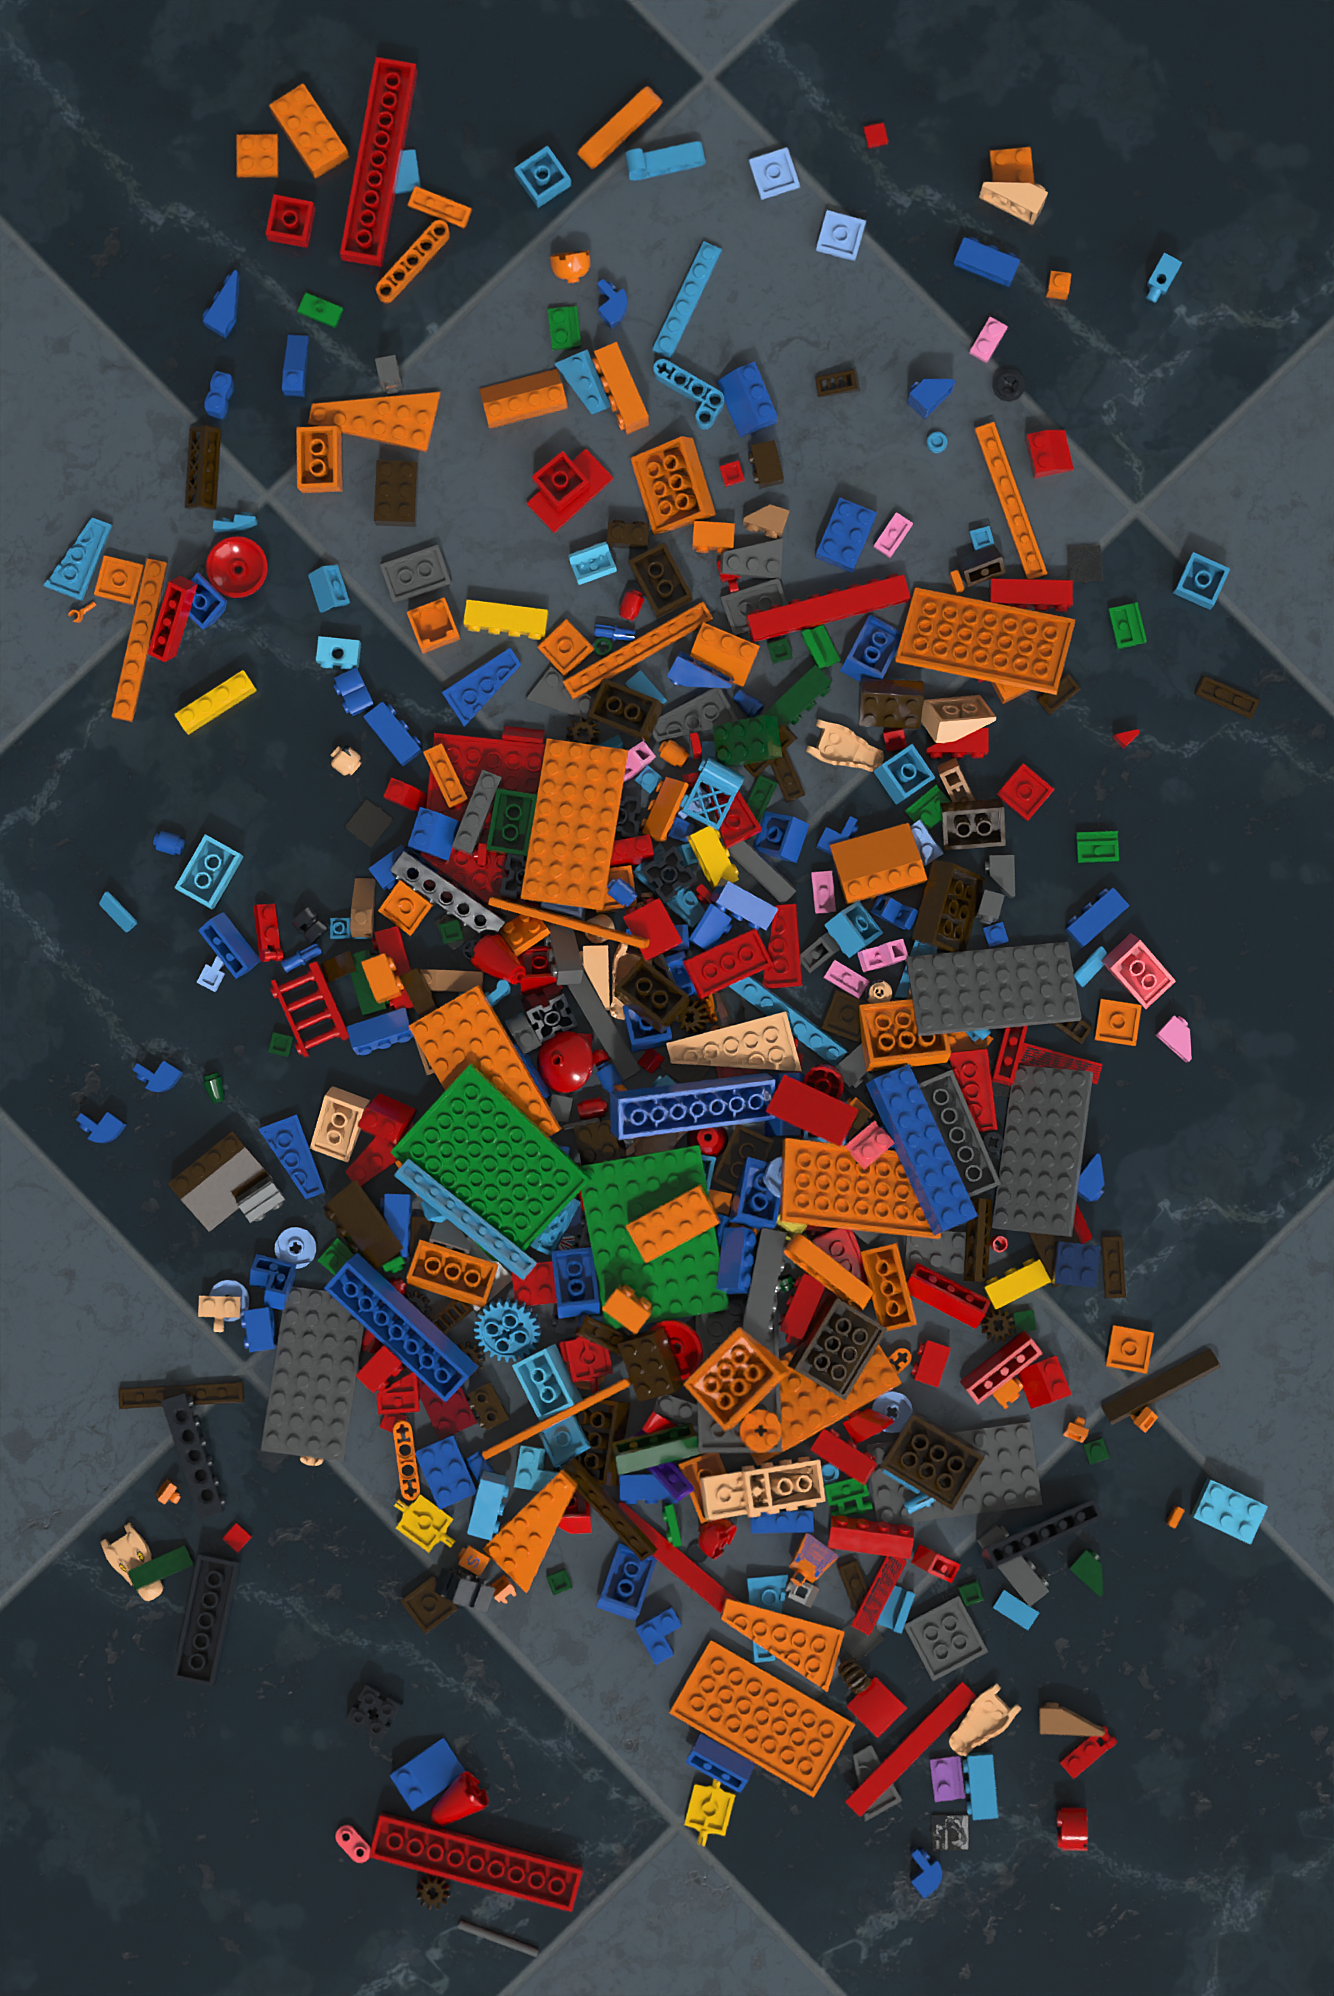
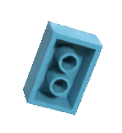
(209, 872)
(547, 1382)
(1228, 1511)

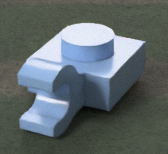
(695, 805)
(212, 976)

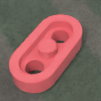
(355, 1842)

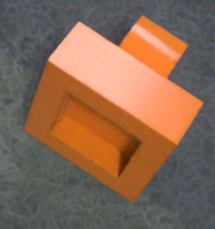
(1145, 1419)
(1076, 1430)
(167, 1491)
(503, 1588)

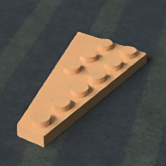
(751, 1044)

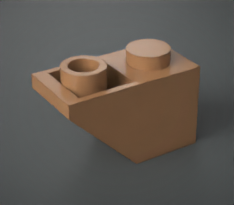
(768, 520)

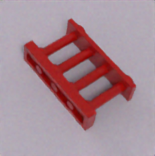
(322, 993)

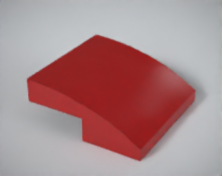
(876, 1707)

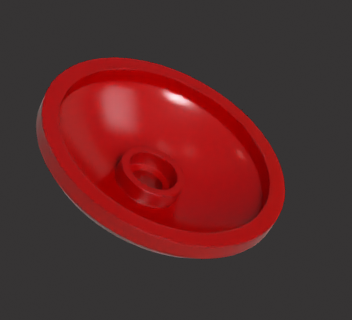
(235, 553)
(574, 1065)
(691, 1352)

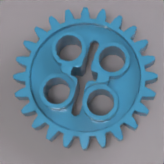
(517, 1344)

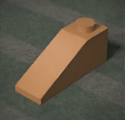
(955, 781)
(363, 908)
(452, 980)
(1065, 1722)

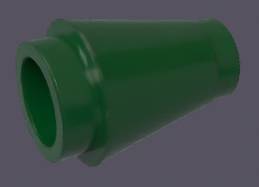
(214, 1087)

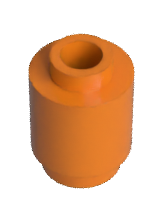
(673, 753)

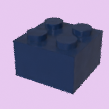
(1076, 1264)

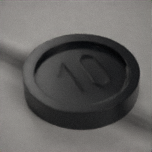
(696, 1554)

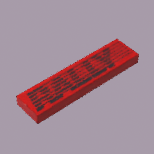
(1042, 1057)
(878, 1594)

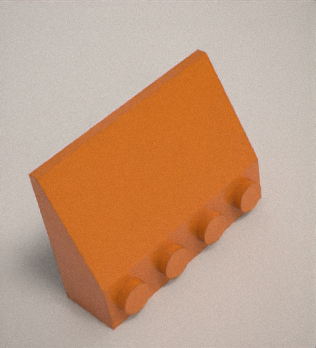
(673, 485)
(878, 863)
(892, 1038)
(735, 1378)

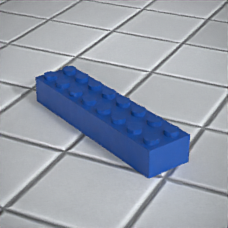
(691, 1105)
(921, 1150)
(401, 1327)

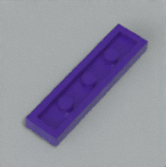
(670, 1477)

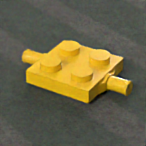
(424, 1523)
(709, 1810)

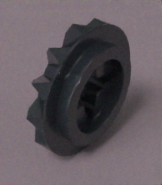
(1010, 376)

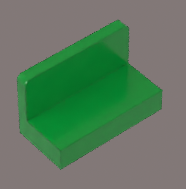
(820, 647)

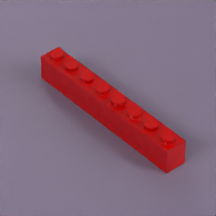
(827, 608)

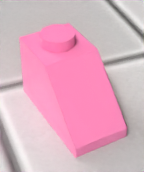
(1177, 1037)

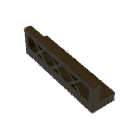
(206, 467)
(978, 1242)

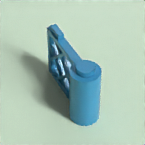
(719, 778)

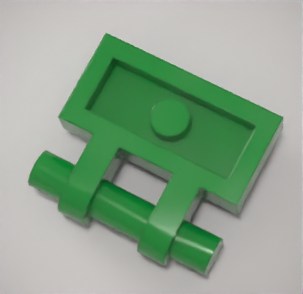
(846, 1491)

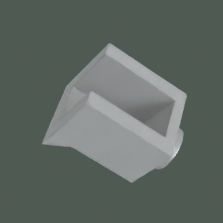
(810, 1595)

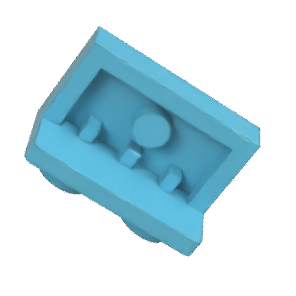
(592, 563)

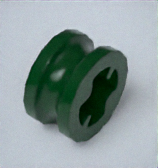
(608, 644)

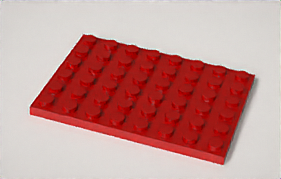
(521, 772)

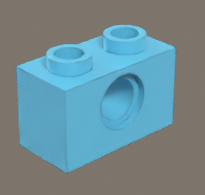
(328, 646)

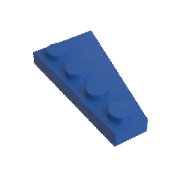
(477, 688)
(292, 1149)

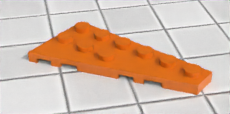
(391, 420)
(528, 1535)
(795, 1641)

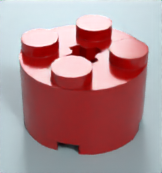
(1073, 1829)

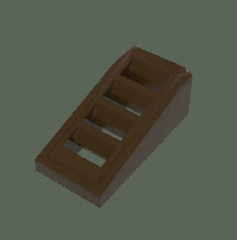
(843, 374)
(1065, 1029)
(466, 1306)

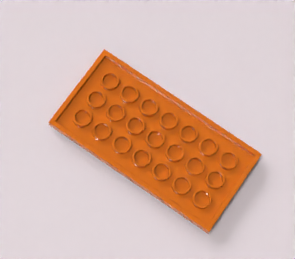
(985, 640)
(574, 824)
(471, 1033)
(832, 1189)
(811, 1408)
(762, 1718)

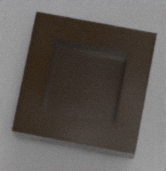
(862, 1120)

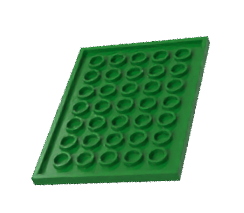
(493, 1158)
(626, 1188)

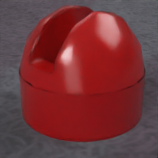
(600, 1057)
(1002, 1240)

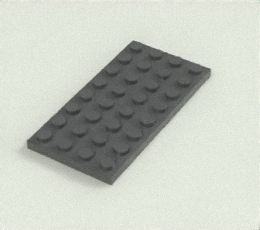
(993, 988)
(1042, 1150)
(713, 1331)
(313, 1377)
(1002, 1481)

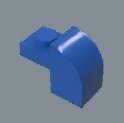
(616, 307)
(831, 837)
(894, 912)
(679, 973)
(162, 1080)
(104, 1132)
(929, 1876)

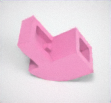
(638, 759)
(883, 955)

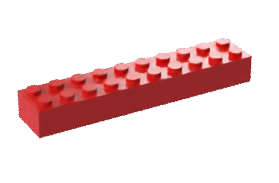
(378, 162)
(476, 1861)

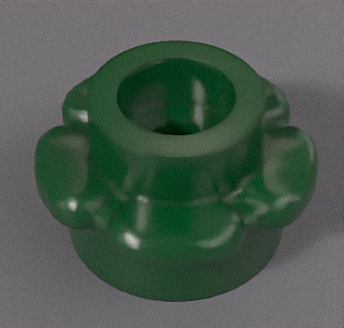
(786, 1282)

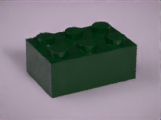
(747, 741)
(511, 822)

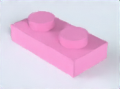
(988, 339)
(893, 535)
(823, 892)
(846, 979)

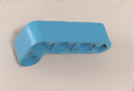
(663, 161)
(686, 390)

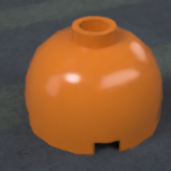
(570, 265)

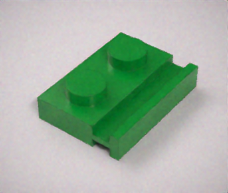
(564, 328)
(1127, 625)
(928, 807)
(1097, 847)
(335, 1256)
(672, 1534)

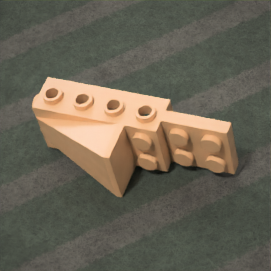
(763, 1489)

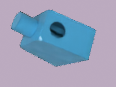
(1166, 269)

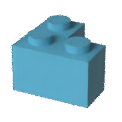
(530, 1469)

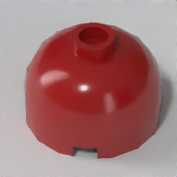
(825, 1079)
(715, 1536)

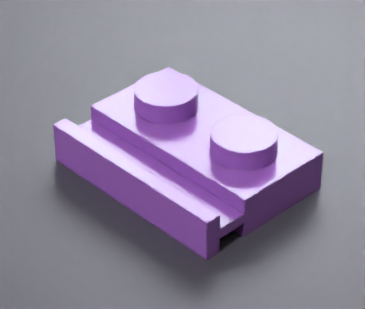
(947, 1778)

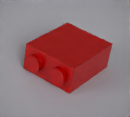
(653, 924)

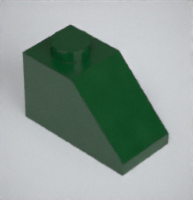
(1088, 1570)

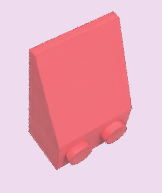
(1138, 970)

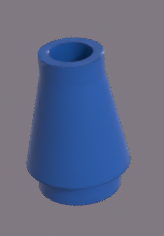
(749, 704)

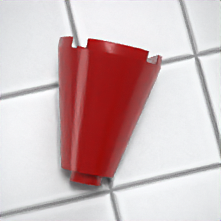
(497, 959)
(712, 1148)
(459, 1800)

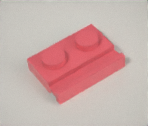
(869, 1144)

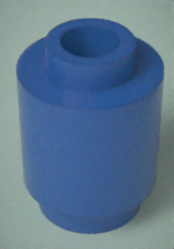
(169, 843)
(621, 892)
(608, 1076)
(477, 1465)

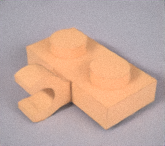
(219, 1308)

